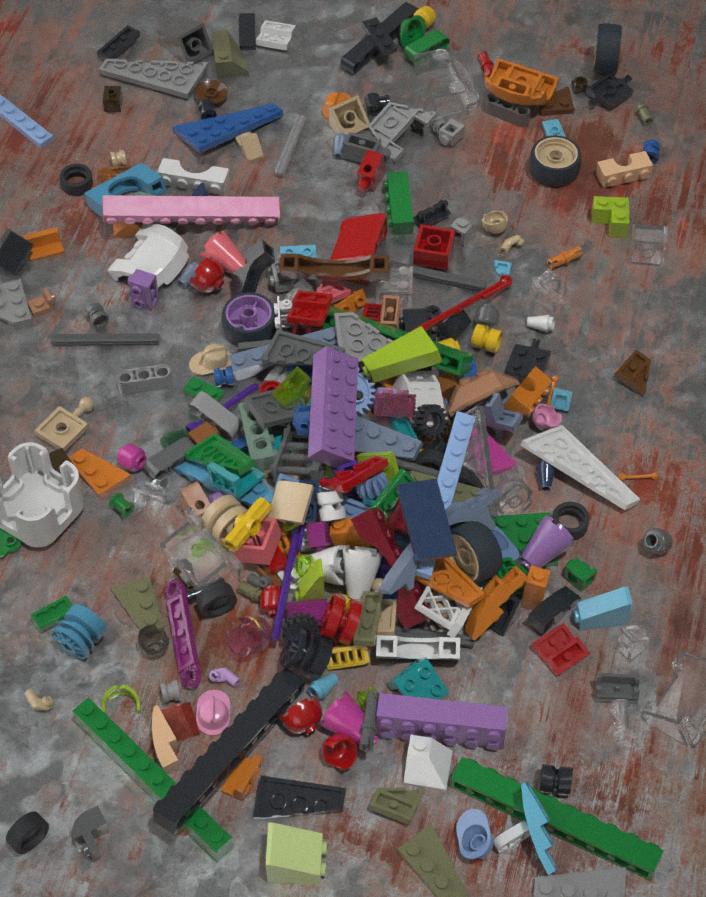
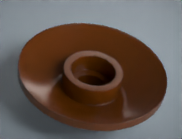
(211, 90)

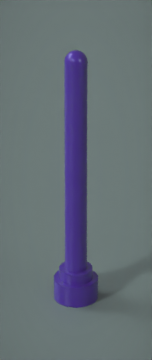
(229, 404)

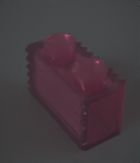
(394, 404)

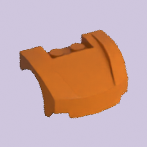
(520, 84)

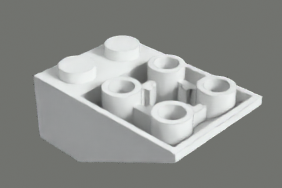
(425, 387)

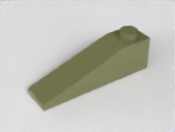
(228, 56)

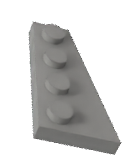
(582, 884)

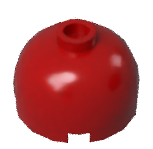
(208, 276)
(303, 716)

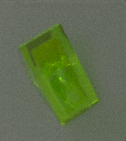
(292, 388)

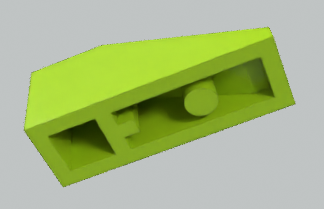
(312, 583)

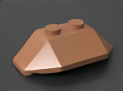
(478, 388)

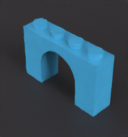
(135, 179)

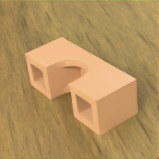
(612, 174)

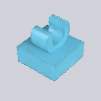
(561, 399)

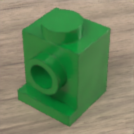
(580, 574)

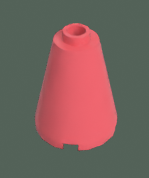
(224, 251)

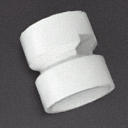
(331, 505)

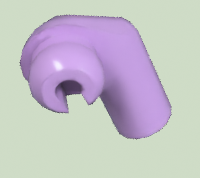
(224, 675)

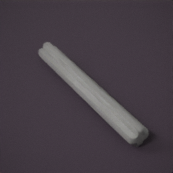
(289, 146)

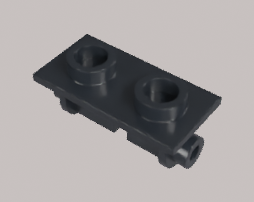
(433, 214)

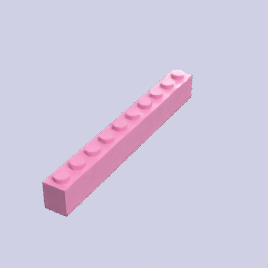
(190, 209)

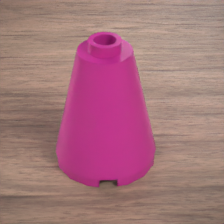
(346, 718)

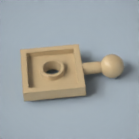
(62, 418)
(388, 616)

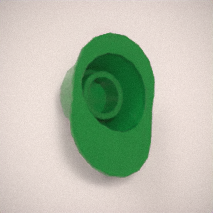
(412, 29)

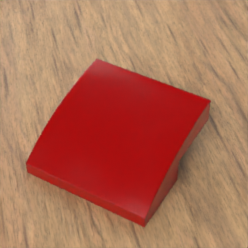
(310, 308)
(559, 649)

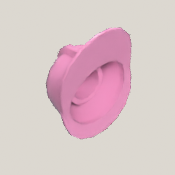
(213, 712)

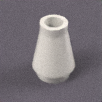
(544, 323)

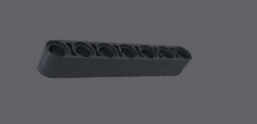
(365, 50)

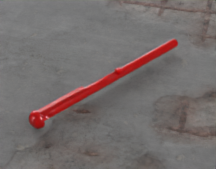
(505, 282)

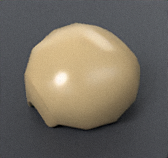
(495, 222)

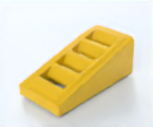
(363, 659)

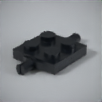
(610, 91)
(525, 358)

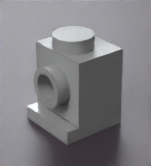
(450, 136)
(464, 228)

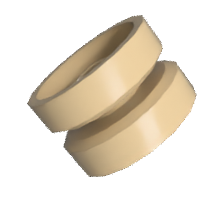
(221, 515)

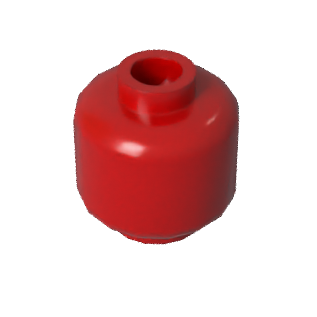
(269, 600)

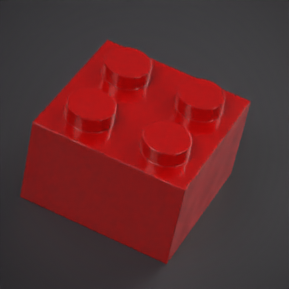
(433, 247)

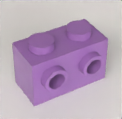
(143, 289)

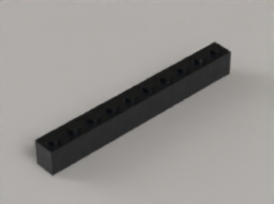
(228, 751)

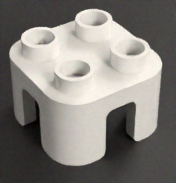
(36, 498)

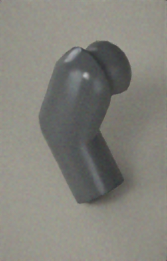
(259, 582)

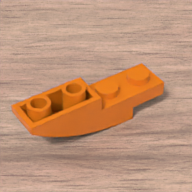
(488, 610)

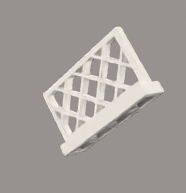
(456, 619)

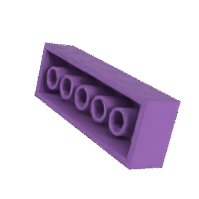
(333, 407)
(442, 720)

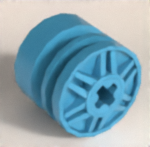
(79, 631)

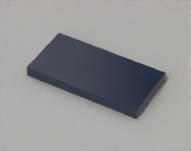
(426, 520)

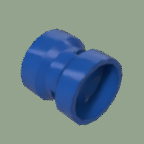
(652, 149)
(219, 377)

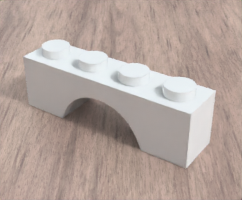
(215, 178)
(416, 648)

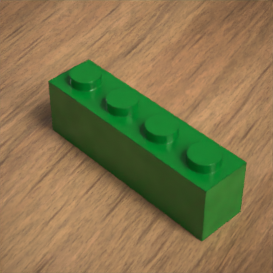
(399, 203)

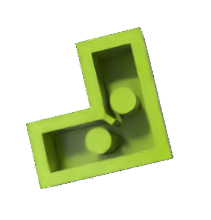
(612, 212)

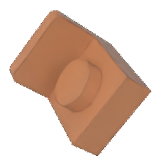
(42, 304)

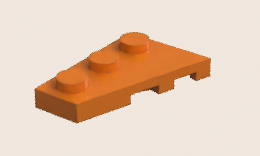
(453, 583)

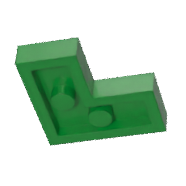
(196, 385)

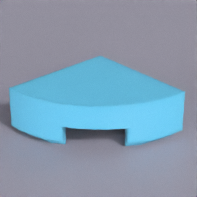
(502, 268)

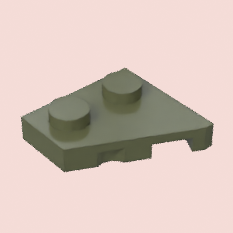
(397, 802)

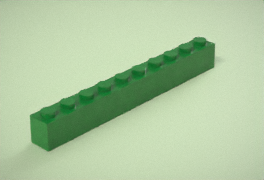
(453, 360)
(148, 775)
(566, 821)

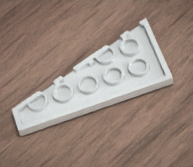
(574, 459)

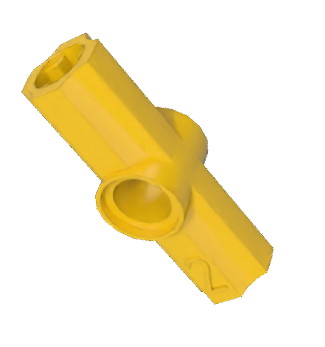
(247, 524)

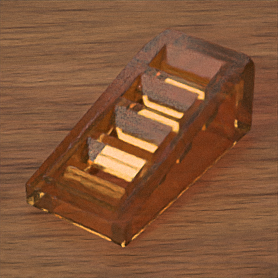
(108, 173)

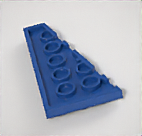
(219, 129)

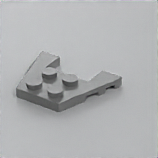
(394, 121)

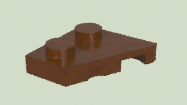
(635, 372)

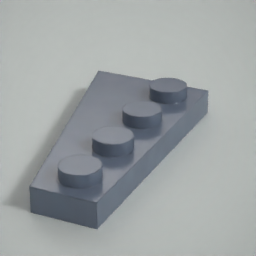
(377, 438)

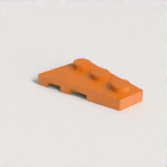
(98, 473)

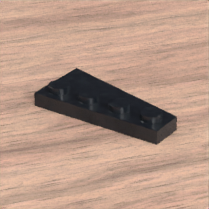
(294, 798)

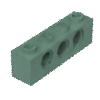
(258, 440)

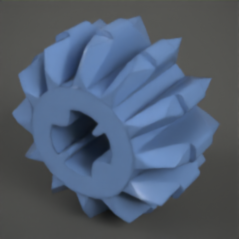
(373, 486)

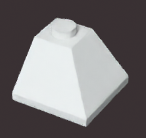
(427, 763)

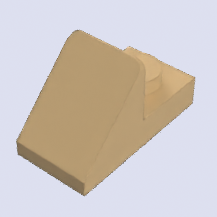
(249, 146)

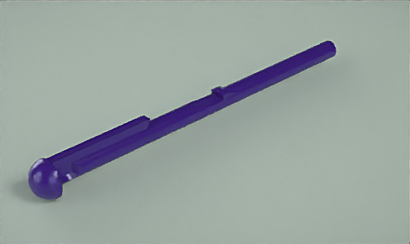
(296, 543)

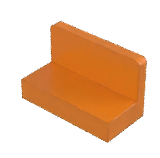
(46, 244)
(243, 778)

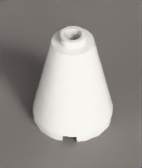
(332, 564)
(360, 569)

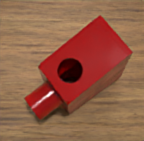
(370, 171)

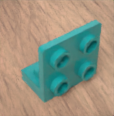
(232, 483)
(419, 680)

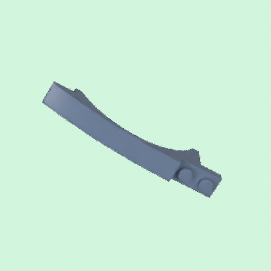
(495, 414)
(472, 509)

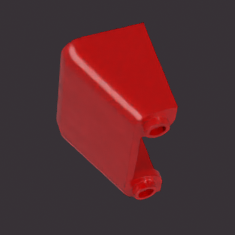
(360, 238)

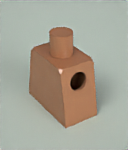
(194, 497)

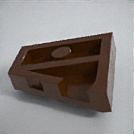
(559, 104)

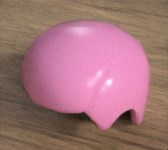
(545, 417)

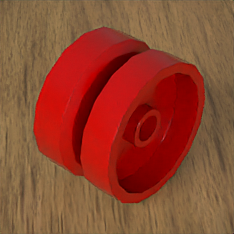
(341, 618)

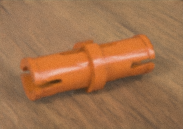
(564, 257)

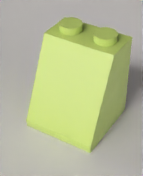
(294, 855)

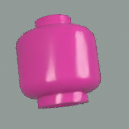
(131, 457)

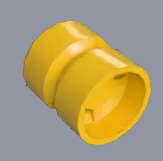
(486, 338)

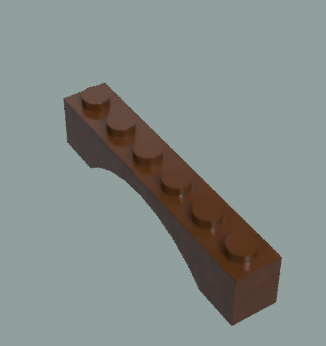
(365, 268)

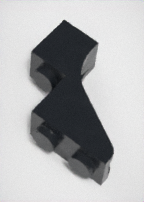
(258, 259)

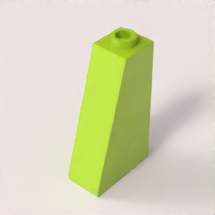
(402, 356)

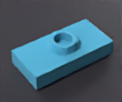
(552, 127)

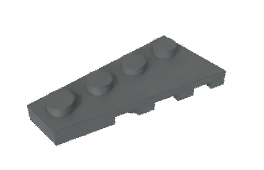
(294, 349)

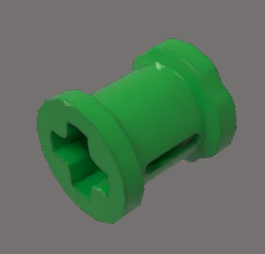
(122, 505)

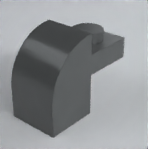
(87, 828)

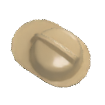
(212, 357)

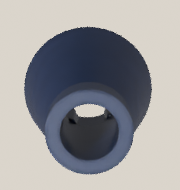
(545, 474)

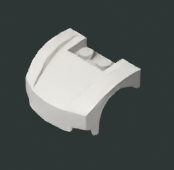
(156, 252)

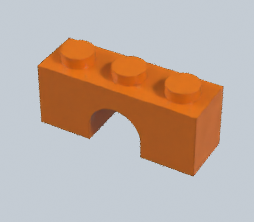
(529, 393)

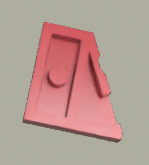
(336, 288)

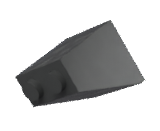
(186, 40)

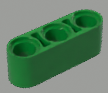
(429, 42)

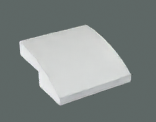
(275, 35)

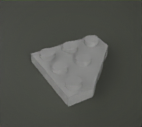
(14, 304)
(357, 336)

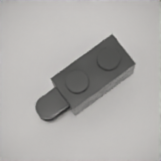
(356, 146)

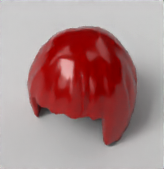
(340, 751)

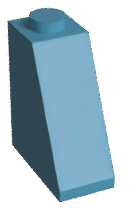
(604, 610)

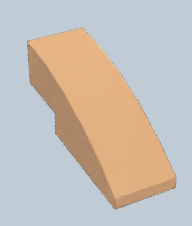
(164, 742)

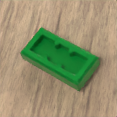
(51, 614)

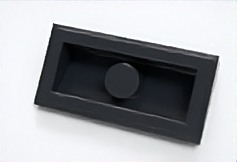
(455, 325)

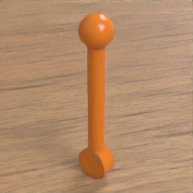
(555, 378)
(623, 477)

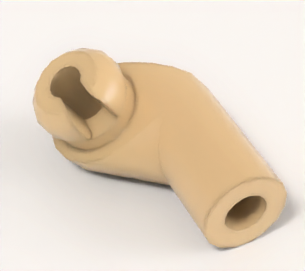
(508, 243)
(38, 703)

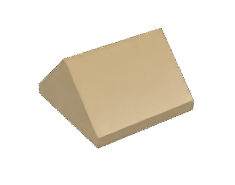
(348, 116)

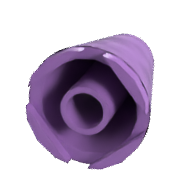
(546, 543)

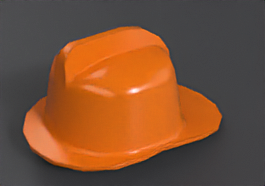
(333, 99)

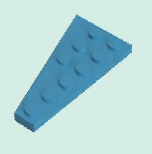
(199, 472)

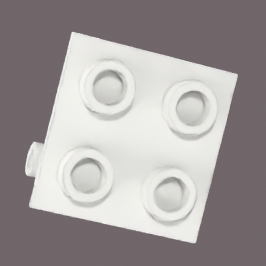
(282, 308)

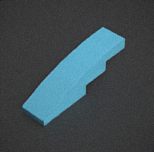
(536, 818)

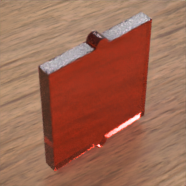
(181, 721)

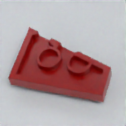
(361, 472)

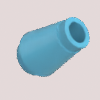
(322, 686)

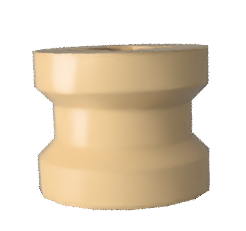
(118, 158)

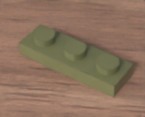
(369, 620)

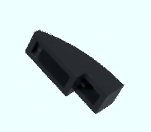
(553, 609)

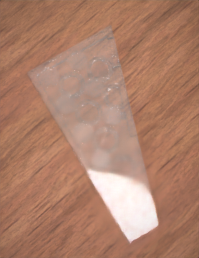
(478, 454)

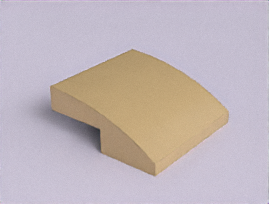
(291, 502)

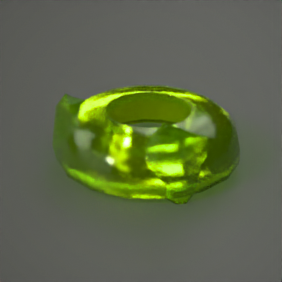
(308, 560)

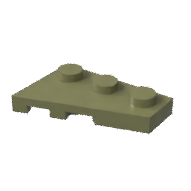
(139, 602)

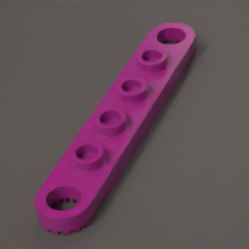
(183, 634)

